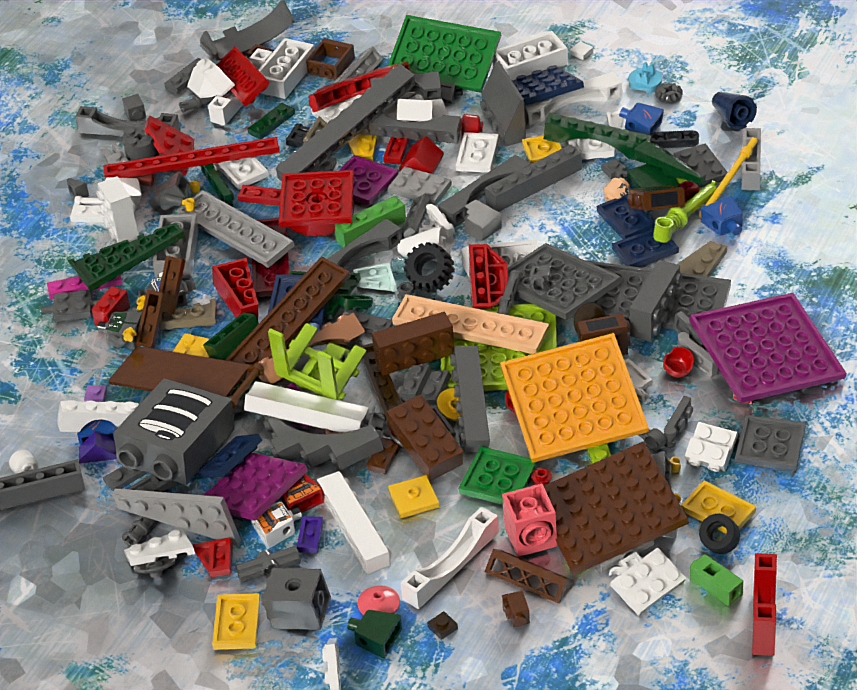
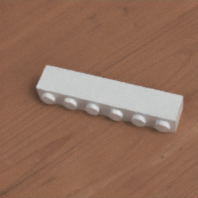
(354, 523)

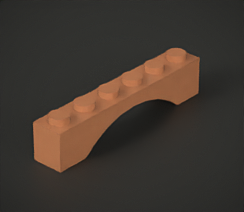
(341, 333)

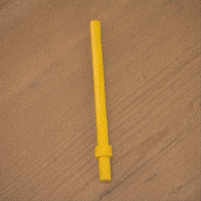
(745, 153)

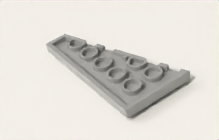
(194, 513)

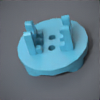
(645, 78)

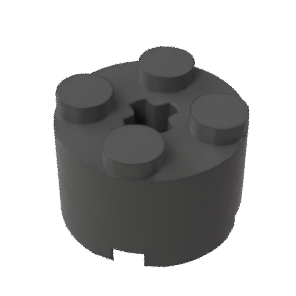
(138, 144)

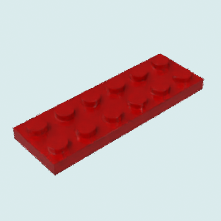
(244, 75)

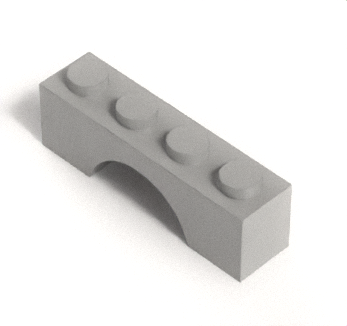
(752, 165)

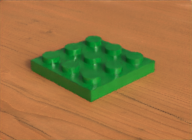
(495, 474)

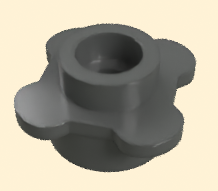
(405, 288)

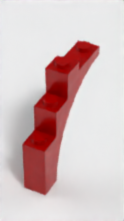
(347, 88)

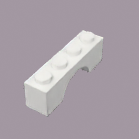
(76, 414)

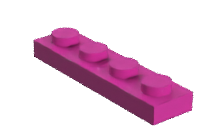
(75, 284)

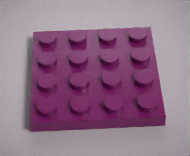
(256, 484)

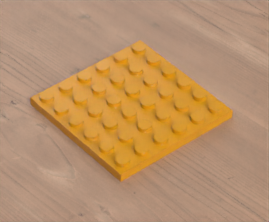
(573, 397)

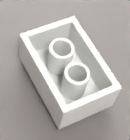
(117, 210)

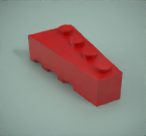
(236, 286)

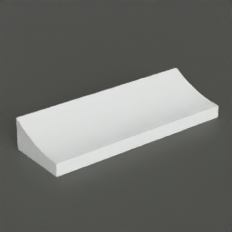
(305, 408)

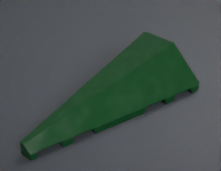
(658, 156)

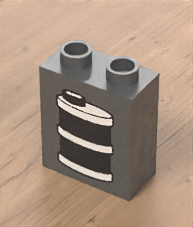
(174, 431)

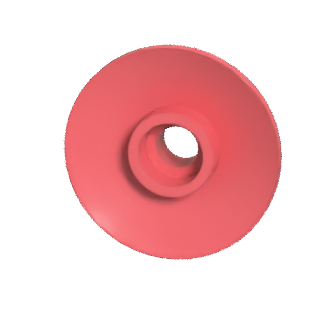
(379, 599)

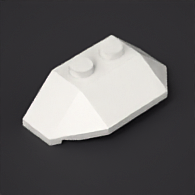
(209, 80)

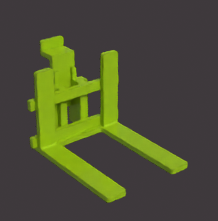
(323, 371)

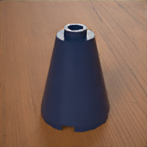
(735, 108)

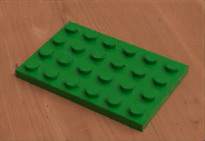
(454, 50)

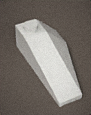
(508, 251)

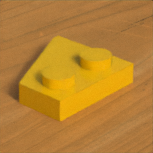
(363, 146)

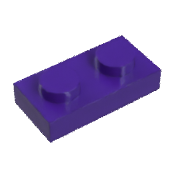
(310, 534)

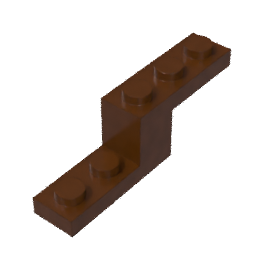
(160, 302)

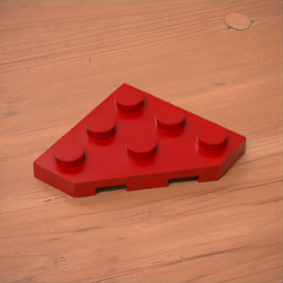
(168, 139)

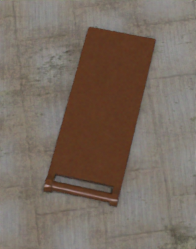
(149, 366)

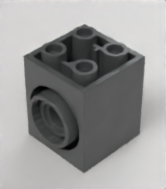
(296, 598)

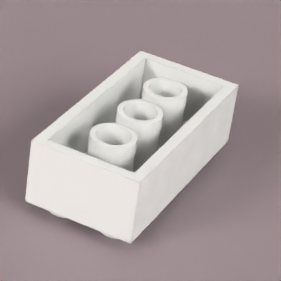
(532, 55)
(286, 67)

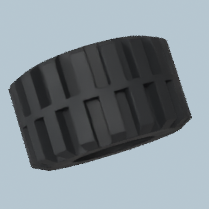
(419, 258)

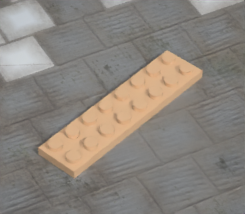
(477, 324)

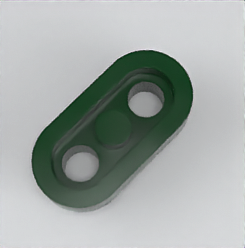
(358, 301)

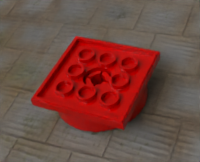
(316, 201)

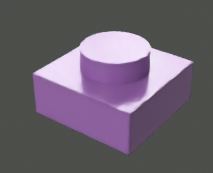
(95, 393)

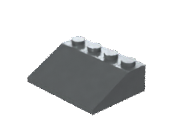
(504, 106)

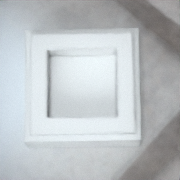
(581, 50)

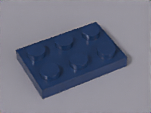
(623, 219)
(643, 249)
(230, 456)

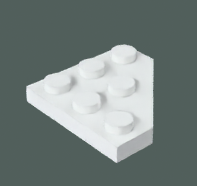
(331, 655)

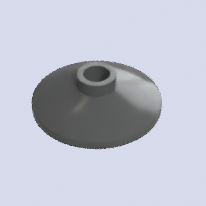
(154, 568)

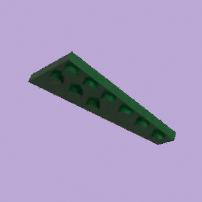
(120, 257)

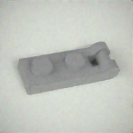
(701, 357)

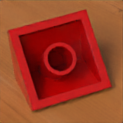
(423, 156)

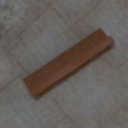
(533, 569)

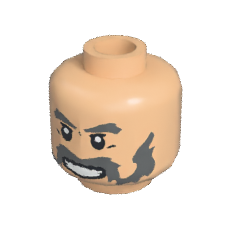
(616, 189)

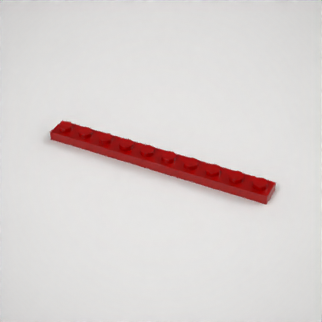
(192, 158)

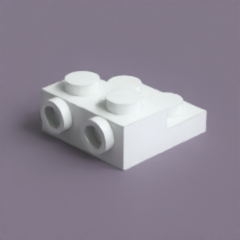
(711, 447)

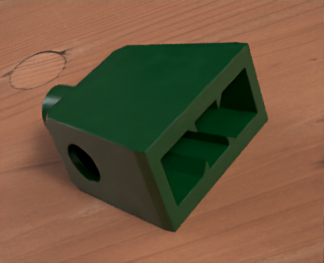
(376, 631)

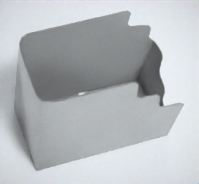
(481, 220)

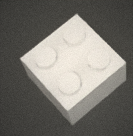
(413, 110)

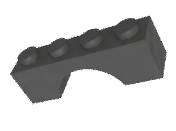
(426, 85)

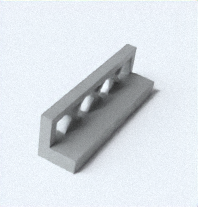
(361, 65)

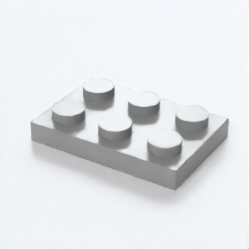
(414, 183)

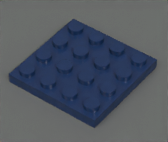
(546, 84)

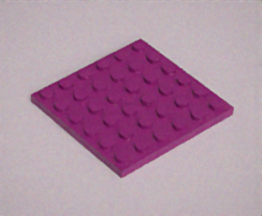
(767, 347)

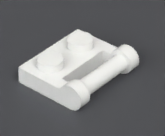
(83, 213)

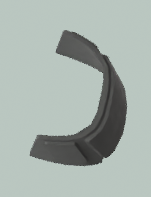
(258, 33)

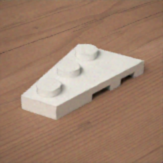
(166, 545)

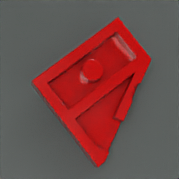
(215, 556)

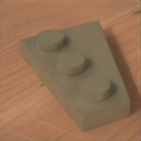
(703, 260)
(196, 316)

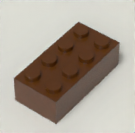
(413, 343)
(425, 437)

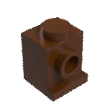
(516, 608)

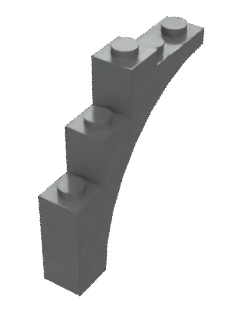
(340, 448)

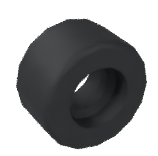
(708, 527)

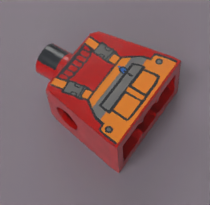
(303, 494)

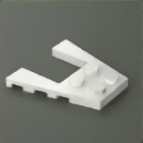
(597, 149)

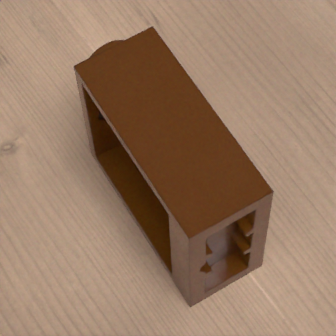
(327, 47)

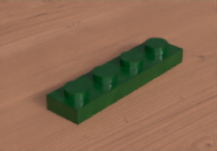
(219, 185)

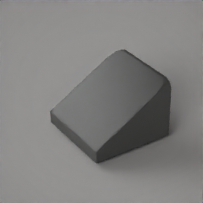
(77, 188)

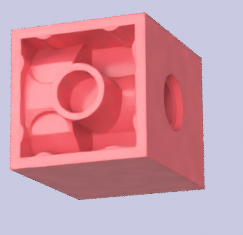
(529, 520)

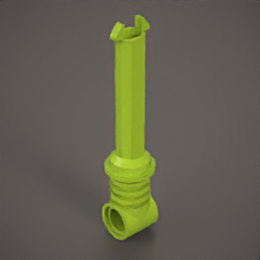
(678, 217)

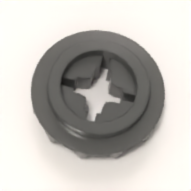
(673, 93)

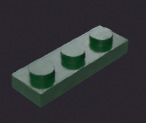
(271, 121)

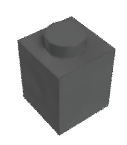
(134, 107)

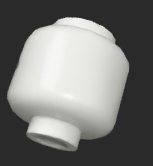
(23, 461)

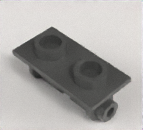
(376, 420)

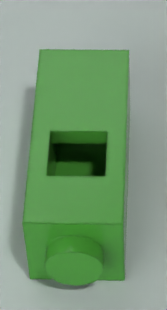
(716, 579)

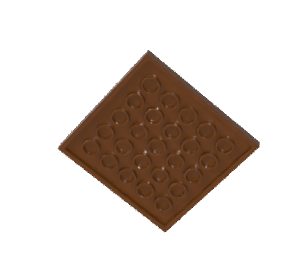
(612, 508)

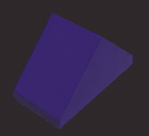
(97, 448)

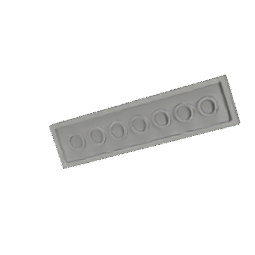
(238, 229)

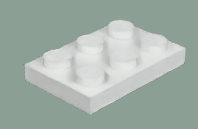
(477, 152)
(243, 171)
(648, 581)

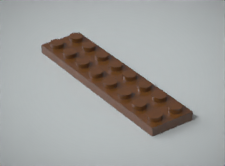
(292, 311)

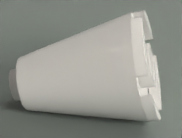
(435, 235)

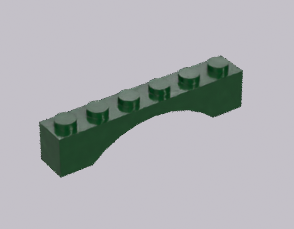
(564, 128)

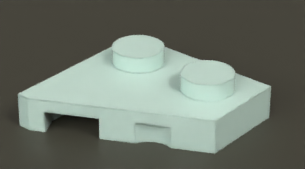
(376, 277)

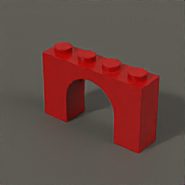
(764, 604)

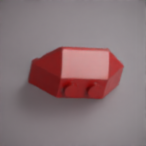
(487, 276)

